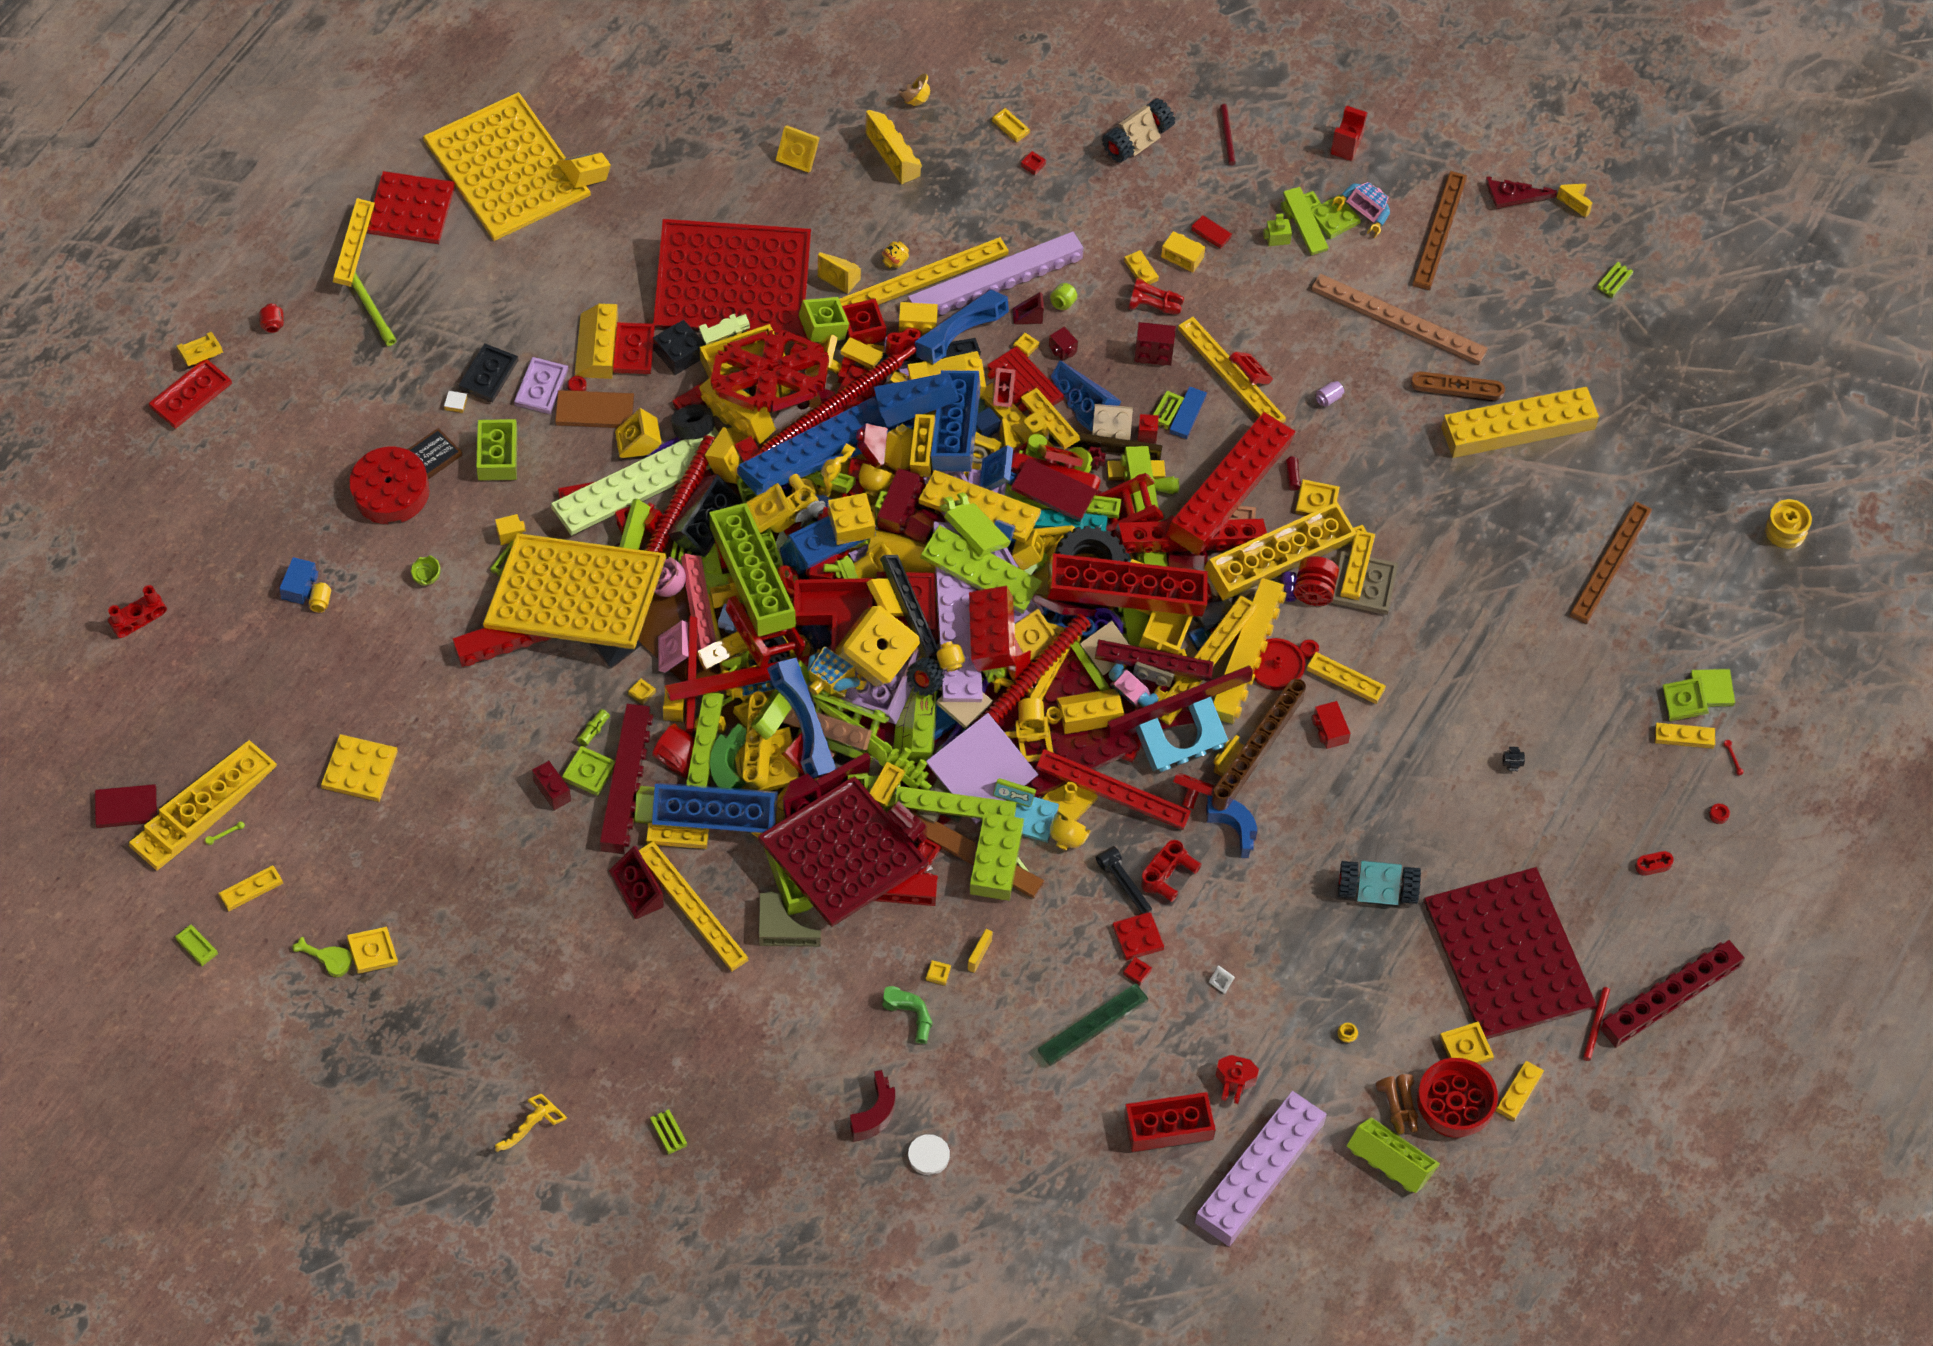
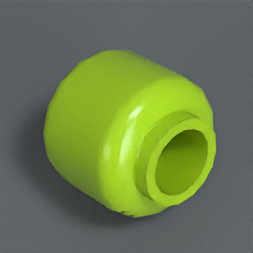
(1063, 296)

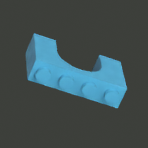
(1209, 735)

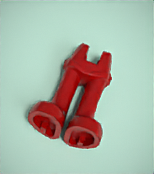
(1170, 303)

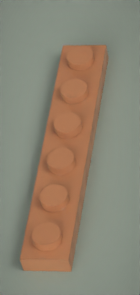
(837, 729)

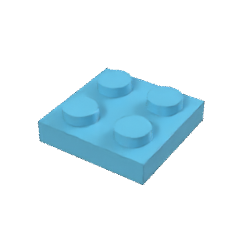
(1037, 818)

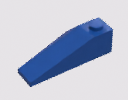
(1081, 393)

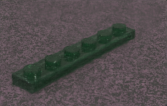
(1093, 1024)

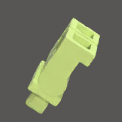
(727, 328)

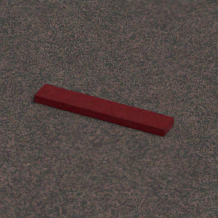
(1164, 661)

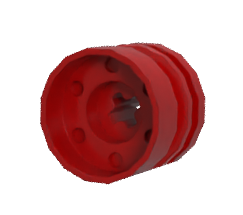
(1316, 581)

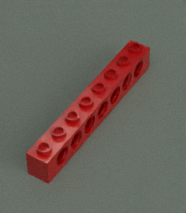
(1152, 537)

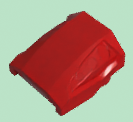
(675, 750)

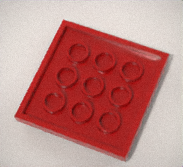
(411, 207)

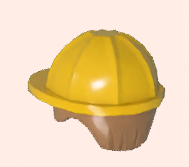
(917, 92)

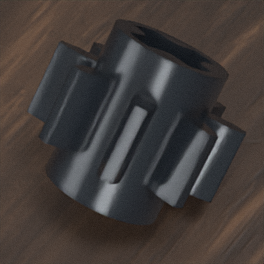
(1513, 758)

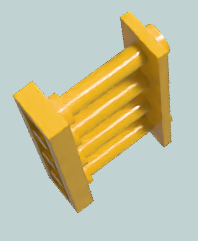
(1042, 684)

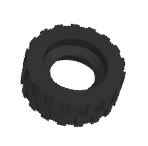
(703, 422)

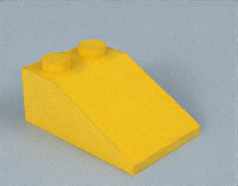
(960, 363)

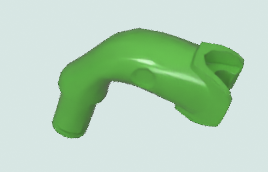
(898, 999)

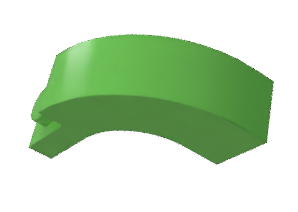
(723, 758)

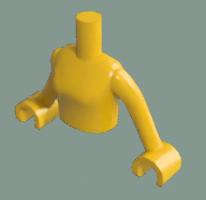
(833, 467)

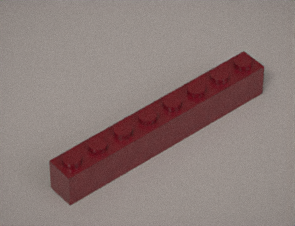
(625, 779)

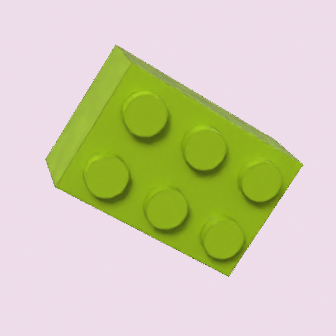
(497, 449)

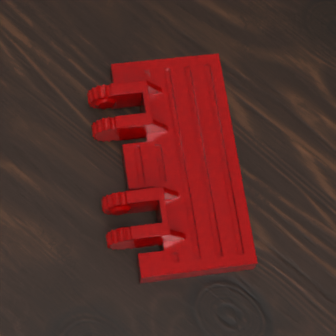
(1026, 377)

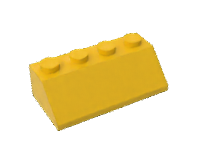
(892, 147)
(597, 342)

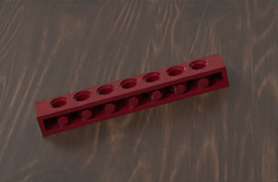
(1619, 1033)

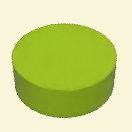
(1034, 441)

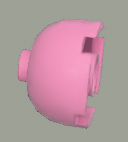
(671, 578)

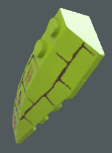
(917, 726)

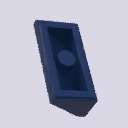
(817, 636)

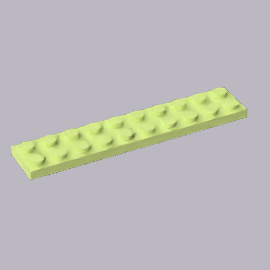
(618, 490)

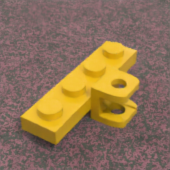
(1047, 420)

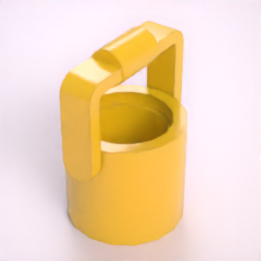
(869, 564)
(1031, 717)

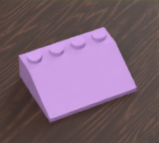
(888, 697)

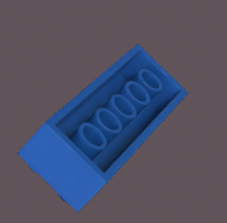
(957, 425)
(714, 807)

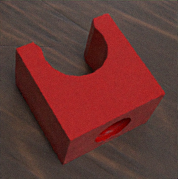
(1349, 134)

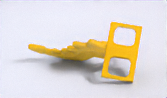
(531, 1120)

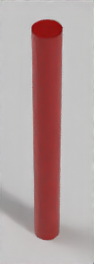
(1596, 1023)

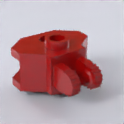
(1235, 1076)

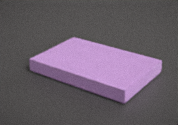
(541, 385)

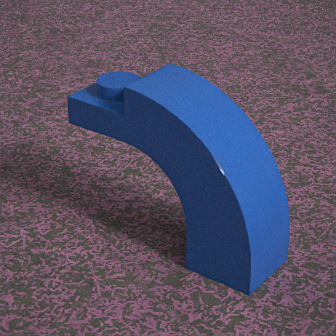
(1240, 819)

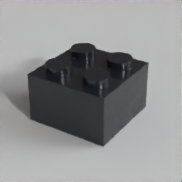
(678, 347)

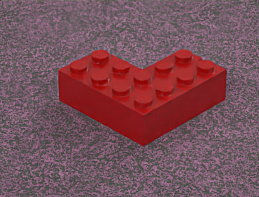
(832, 603)

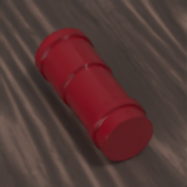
(1292, 466)

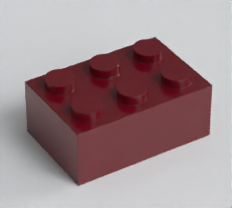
(899, 502)

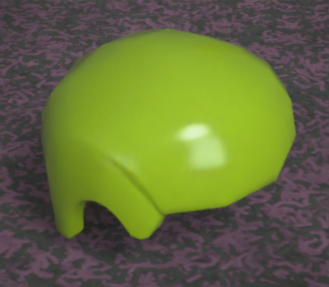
(425, 570)

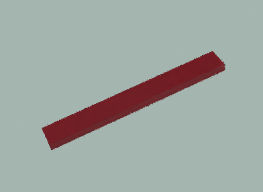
(1179, 701)

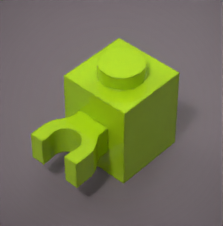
(1278, 231)

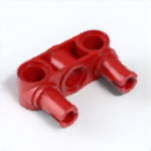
(149, 607)
(1163, 866)

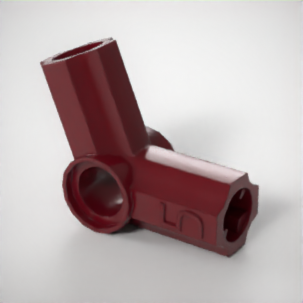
(909, 823)

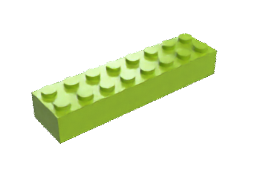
(752, 569)

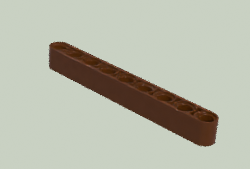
(1258, 744)

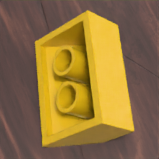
(1089, 710)

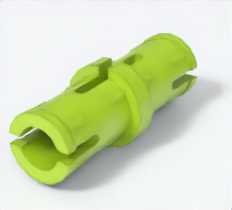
(593, 727)

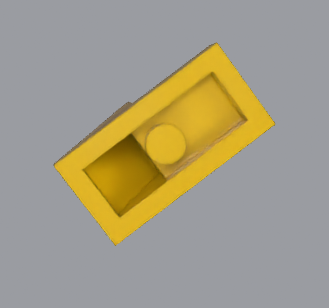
(1573, 197)

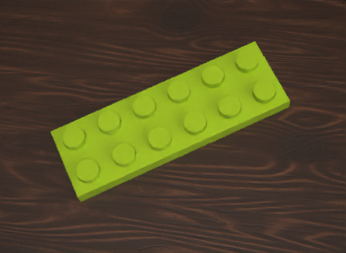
(982, 572)

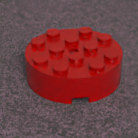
(389, 485)

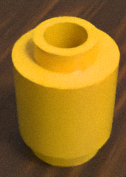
(319, 597)

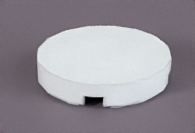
(928, 1154)

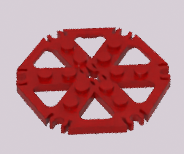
(770, 371)

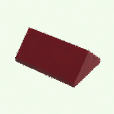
(637, 884)

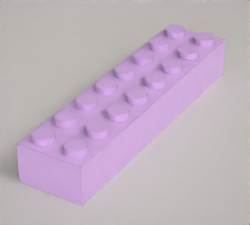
(1260, 1168)

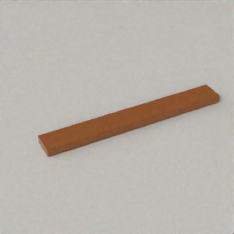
(1440, 230)
(1610, 562)
(966, 850)

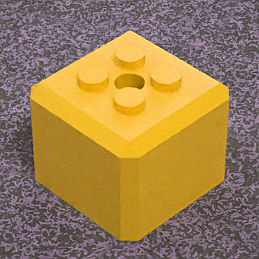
(861, 648)

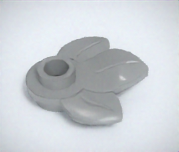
(808, 514)

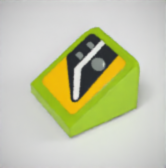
(738, 659)

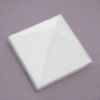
(1221, 979)

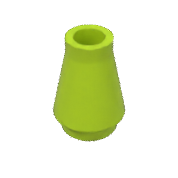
(1167, 485)

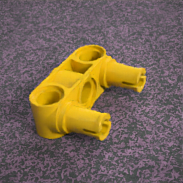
(796, 502)

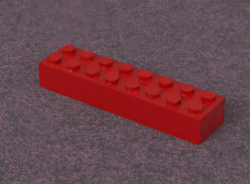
(1127, 584)

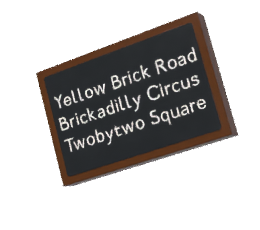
(436, 452)

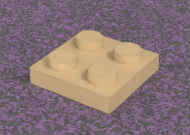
(1112, 421)

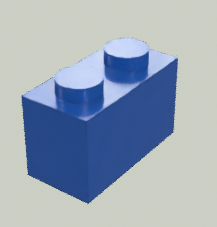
(298, 581)

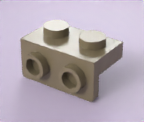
(1153, 674)

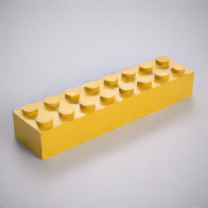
(1519, 422)
(1279, 551)

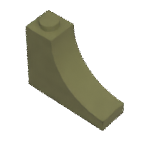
(779, 929)

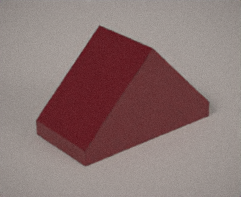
(1029, 311)

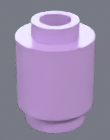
(1329, 393)

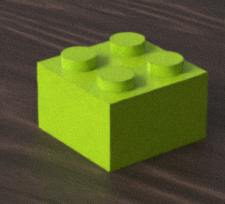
(823, 318)

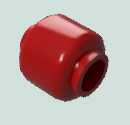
(271, 318)

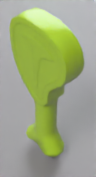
(336, 959)

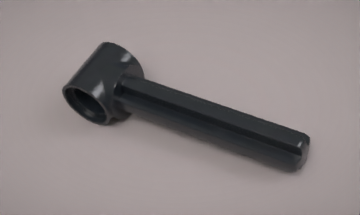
(1110, 861)

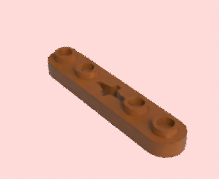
(1468, 386)

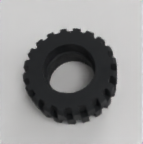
(1093, 542)

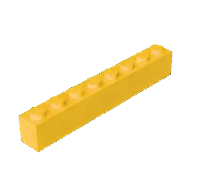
(1250, 645)

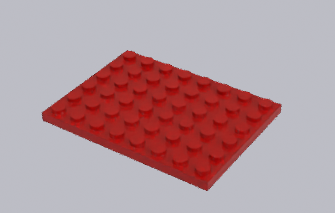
(731, 270)

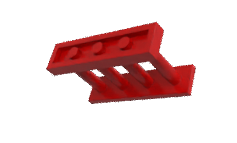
(1150, 513)
(755, 643)

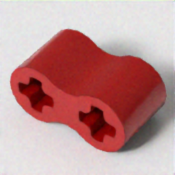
(899, 342)

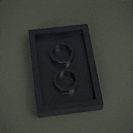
(488, 372)

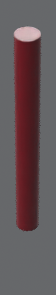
(1227, 133)

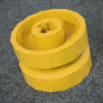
(1788, 523)

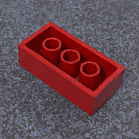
(992, 628)
(1169, 1121)

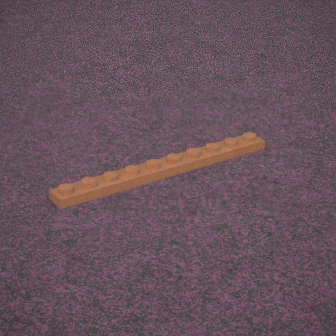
(1399, 319)

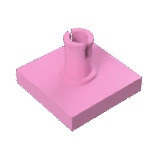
(673, 646)

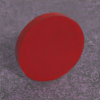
(1279, 664)

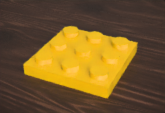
(359, 768)
(780, 770)

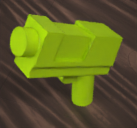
(843, 568)

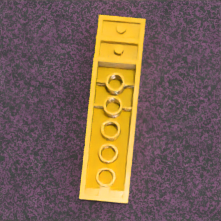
(201, 805)

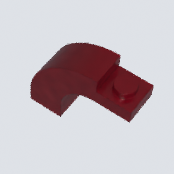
(872, 1122)

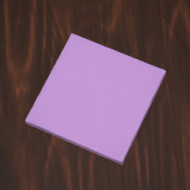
(978, 759)

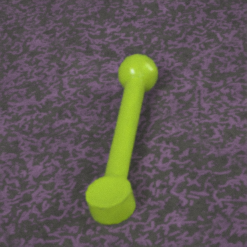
(210, 840)

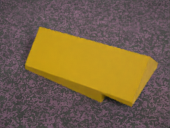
(907, 550)

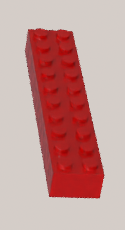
(1230, 483)

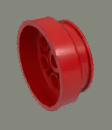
(1475, 1083)

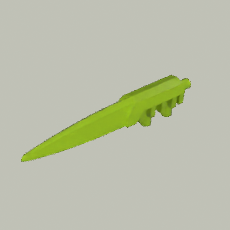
(883, 752)

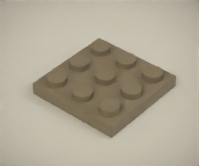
(1376, 587)

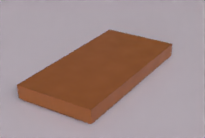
(593, 408)

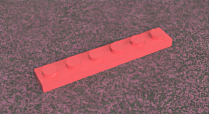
(698, 599)

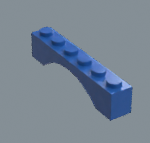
(985, 309)
(789, 681)

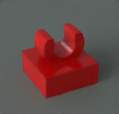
(653, 520)

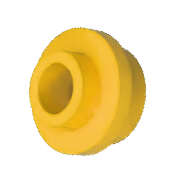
(1347, 1027)

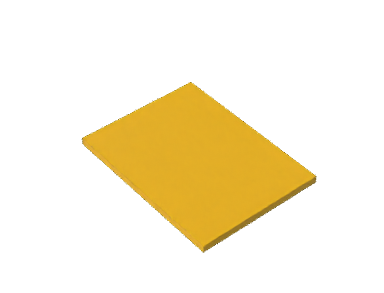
(504, 166)
(575, 591)

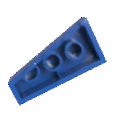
(916, 396)

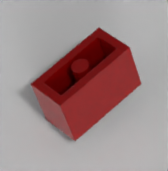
(1331, 725)

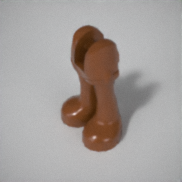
(1398, 1116)

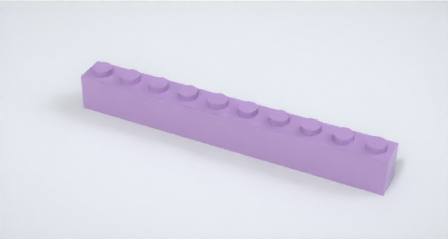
(1002, 274)

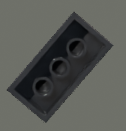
(692, 526)

